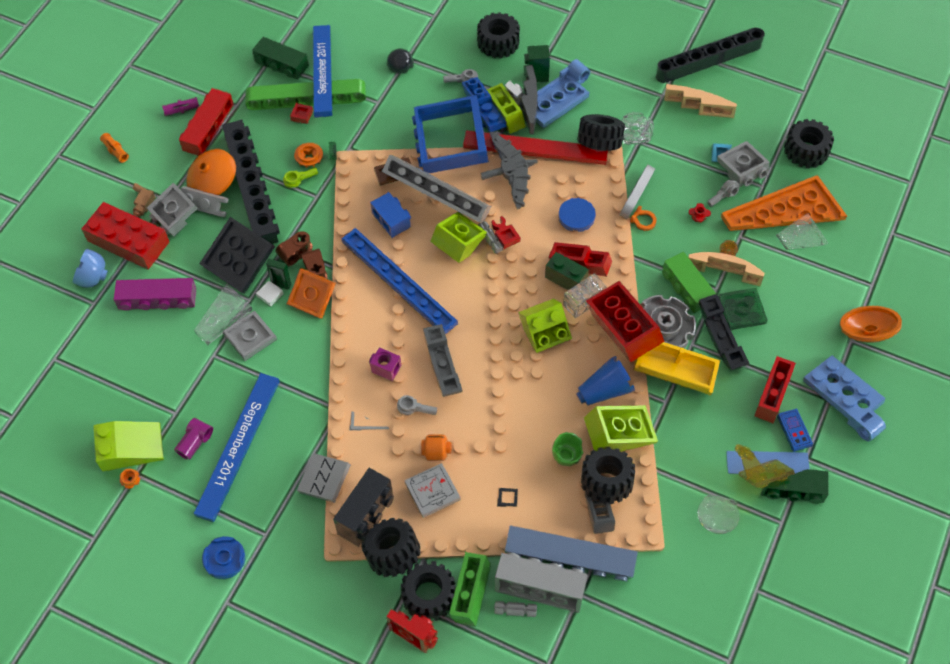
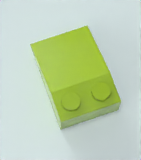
(620, 427)
(127, 444)

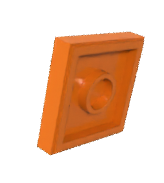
(311, 293)

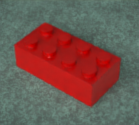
(125, 235)
(625, 321)

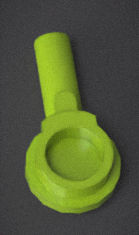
(293, 178)

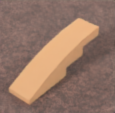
(697, 99)

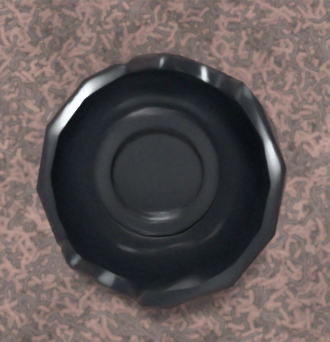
(400, 60)

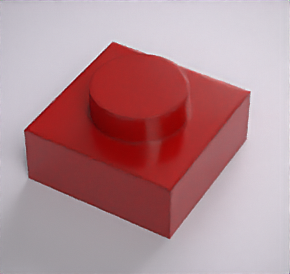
(301, 113)

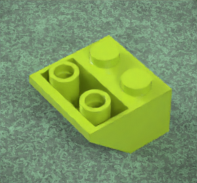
(545, 325)

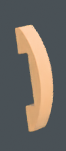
(728, 263)

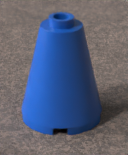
(606, 383)

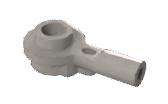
(464, 76)
(728, 189)
(408, 405)

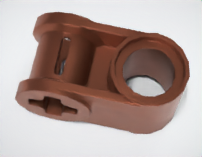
(291, 249)
(314, 262)

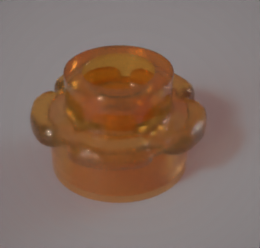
(731, 245)

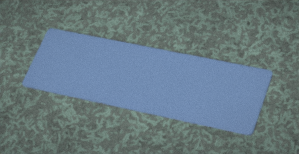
(795, 460)

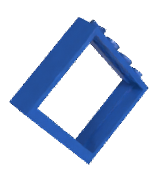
(446, 109)

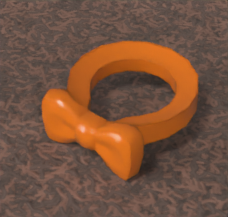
(639, 211)

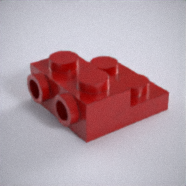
(417, 631)

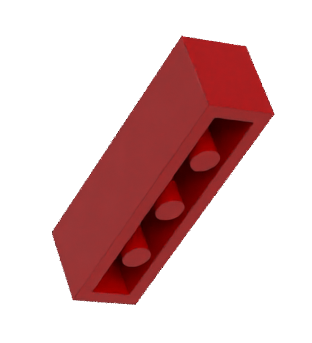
(206, 122)

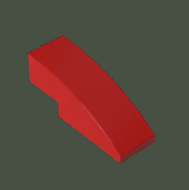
(596, 261)

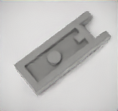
(206, 201)

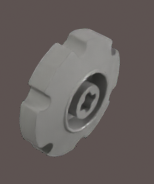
(672, 318)

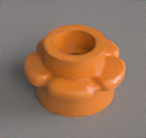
(129, 473)

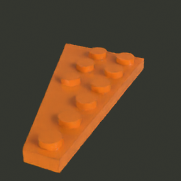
(786, 207)

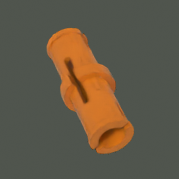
(114, 147)

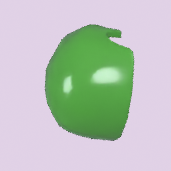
(567, 449)

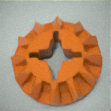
(308, 148)

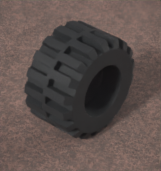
(498, 35)
(601, 132)
(813, 133)
(608, 488)
(378, 549)
(424, 574)

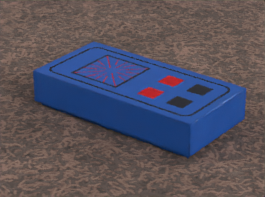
(794, 430)

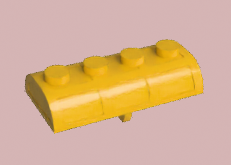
(680, 367)

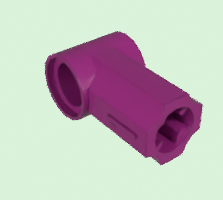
(196, 433)

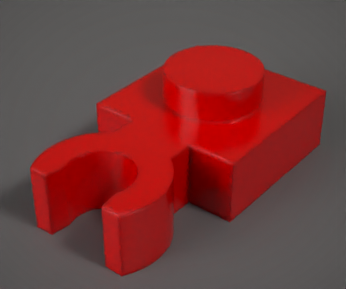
(506, 234)

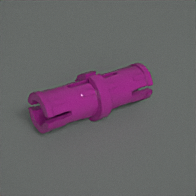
(190, 104)

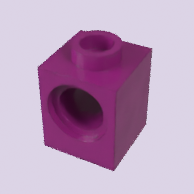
(386, 371)

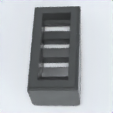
(602, 523)

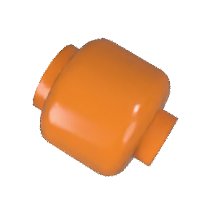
(436, 447)

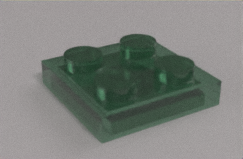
(743, 308)

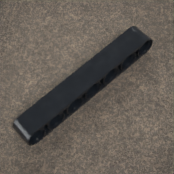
(709, 55)

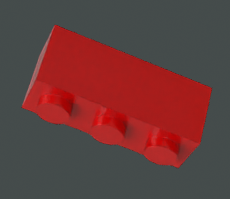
(775, 389)

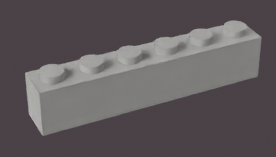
(436, 188)

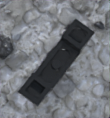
(721, 334)

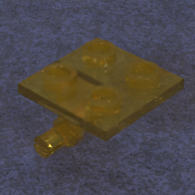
(761, 474)

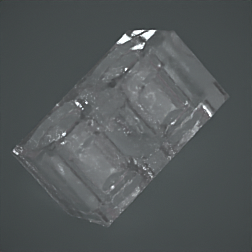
(576, 297)

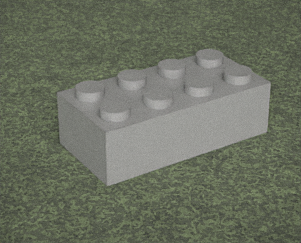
(540, 582)

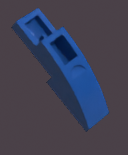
(490, 115)

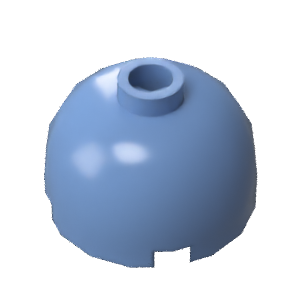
(90, 269)

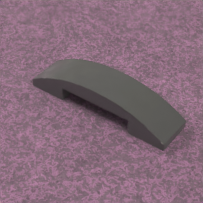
(442, 361)

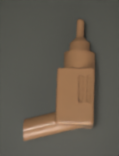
(143, 200)

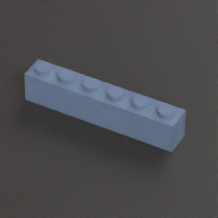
(572, 552)

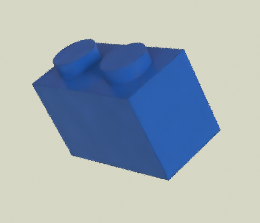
(390, 214)

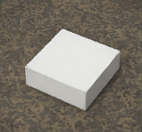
(269, 293)

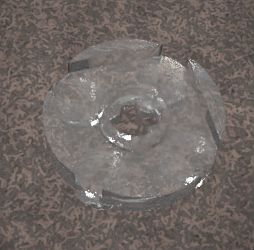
(642, 123)

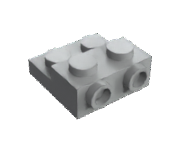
(744, 164)
(171, 209)

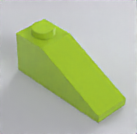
(507, 107)

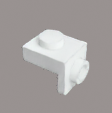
(515, 91)

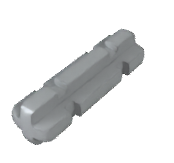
(491, 238)
(515, 609)

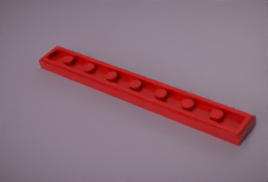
(542, 148)

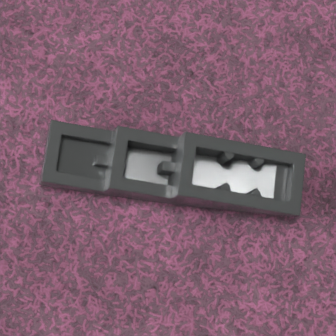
(530, 98)

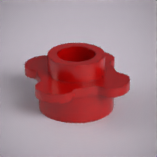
(699, 217)

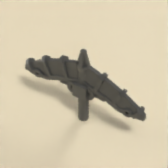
(512, 167)

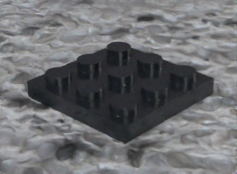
(237, 255)

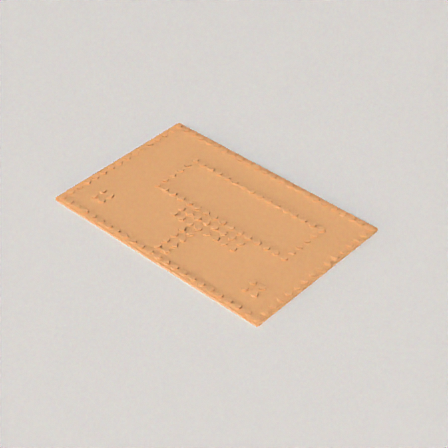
(511, 395)

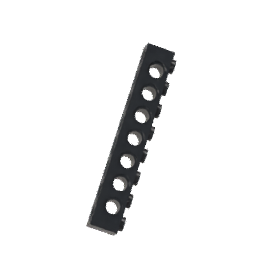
(249, 181)

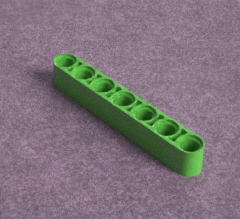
(303, 93)

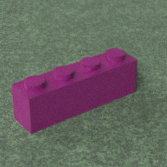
(155, 293)

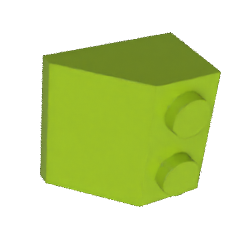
(457, 236)

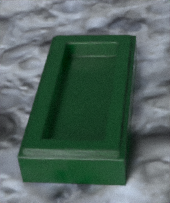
(278, 273)

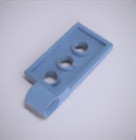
(571, 76)
(863, 420)

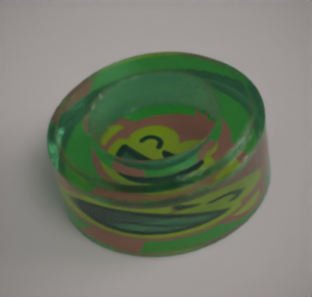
(332, 151)

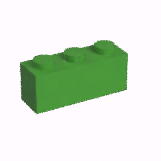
(687, 280)
(470, 589)

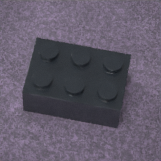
(364, 506)

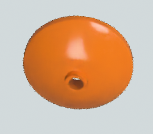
(212, 172)
(871, 324)

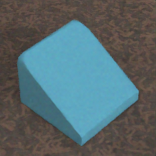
(718, 149)

